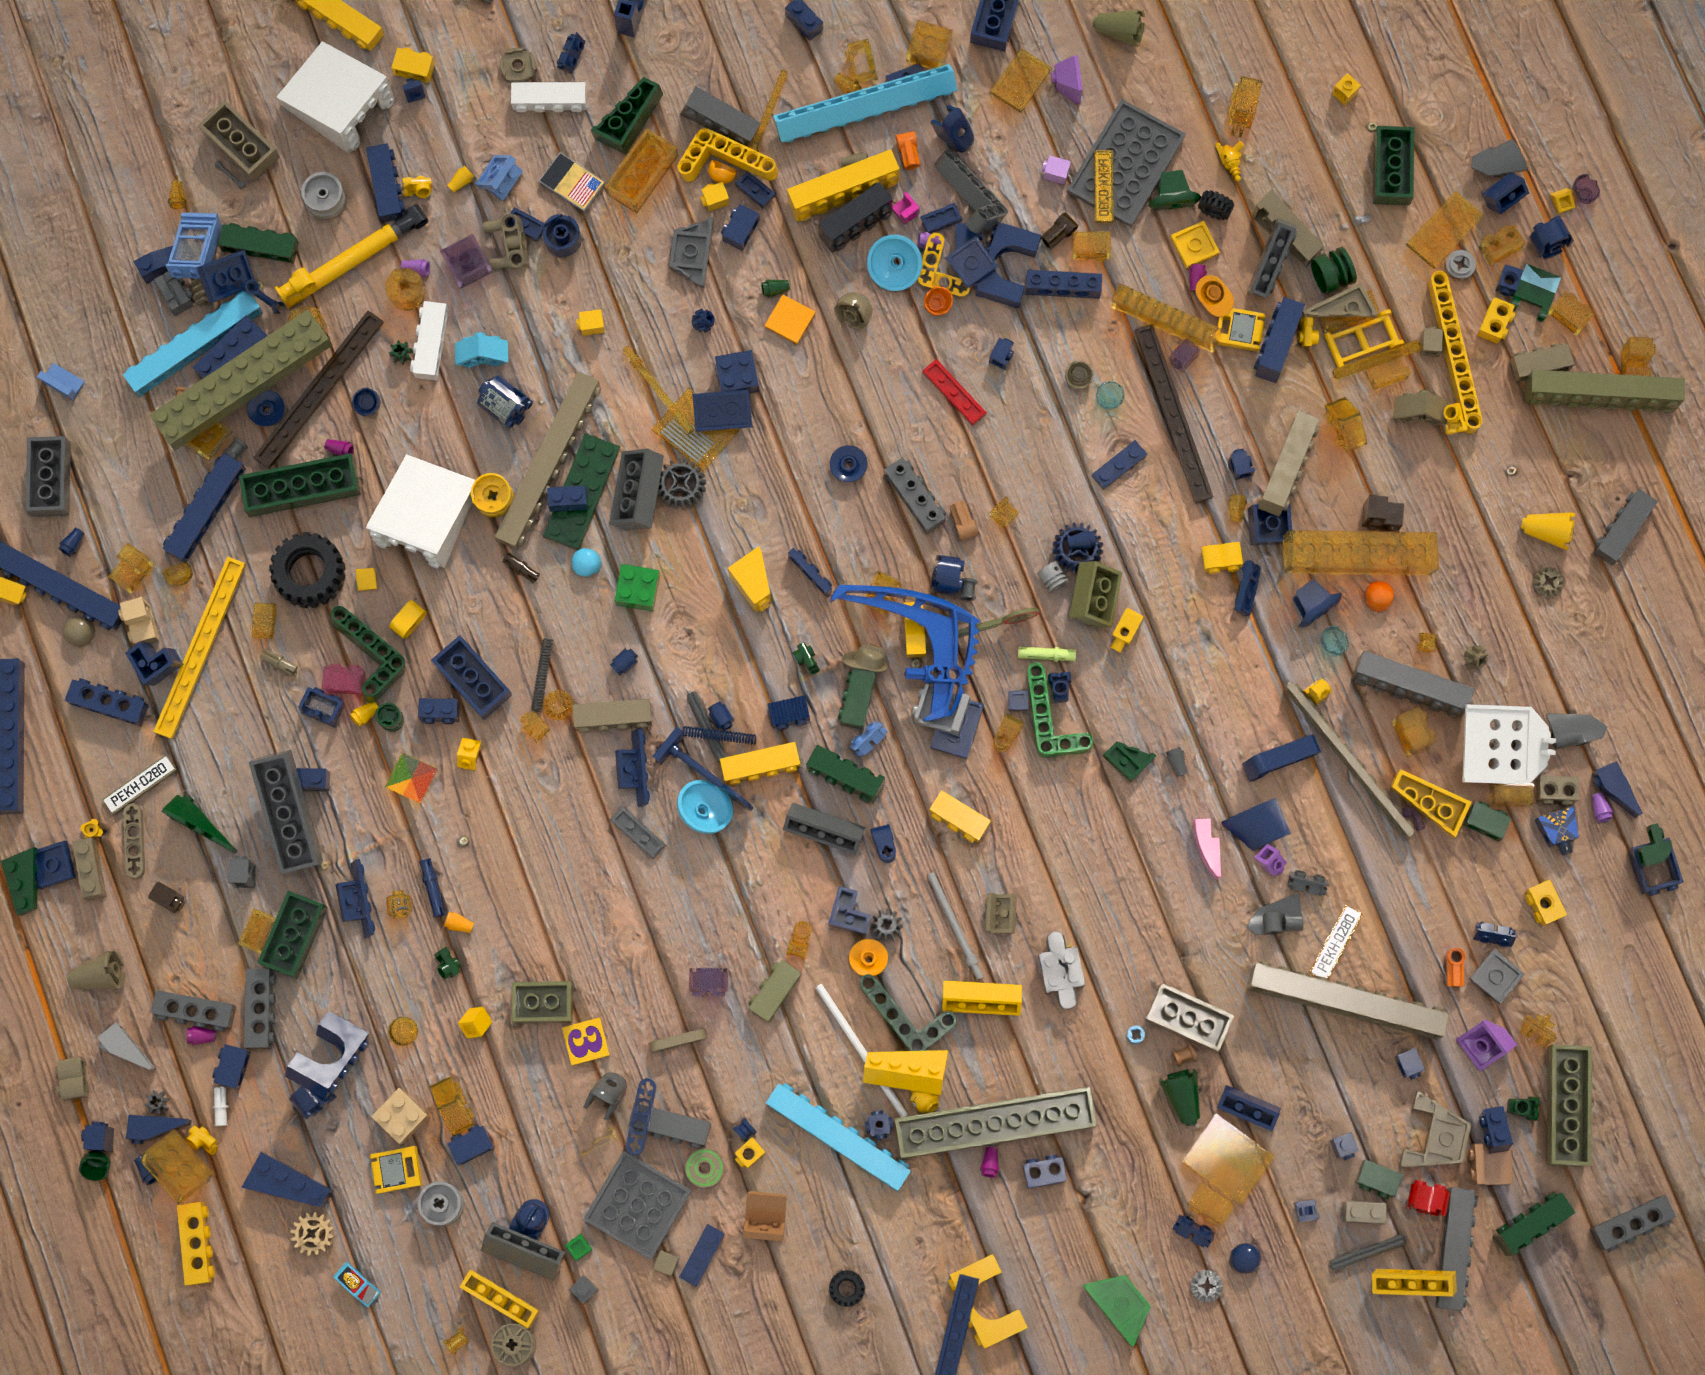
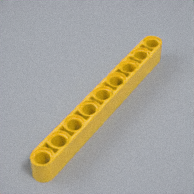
(1454, 343)

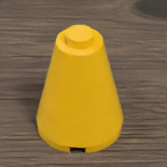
(1550, 528)

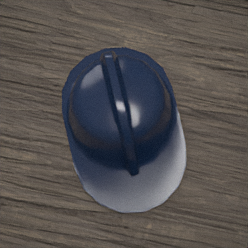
(530, 1218)

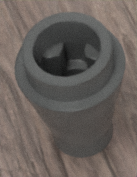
(1177, 761)

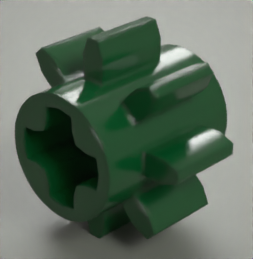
(405, 353)

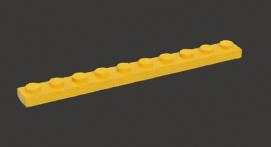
(199, 648)

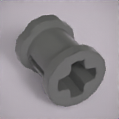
(235, 448)
(968, 589)

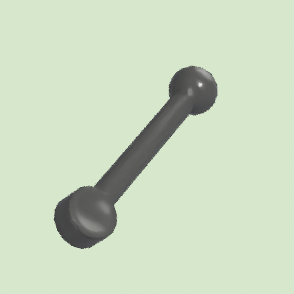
(241, 185)

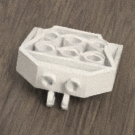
(1531, 741)

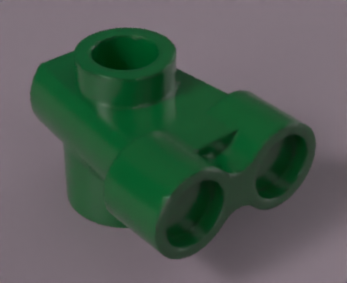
(805, 655)
(448, 966)
(1527, 1107)

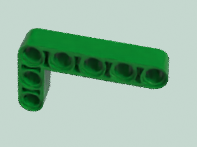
(1045, 719)

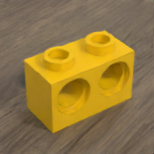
(1493, 319)

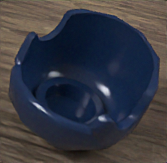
(366, 402)
(1245, 1258)

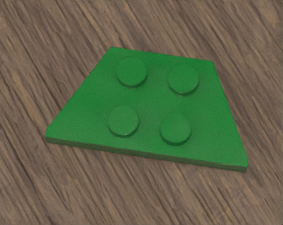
(1121, 1304)

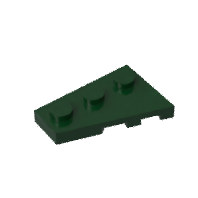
(20, 878)

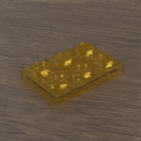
(1021, 80)

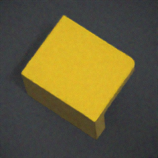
(475, 1022)

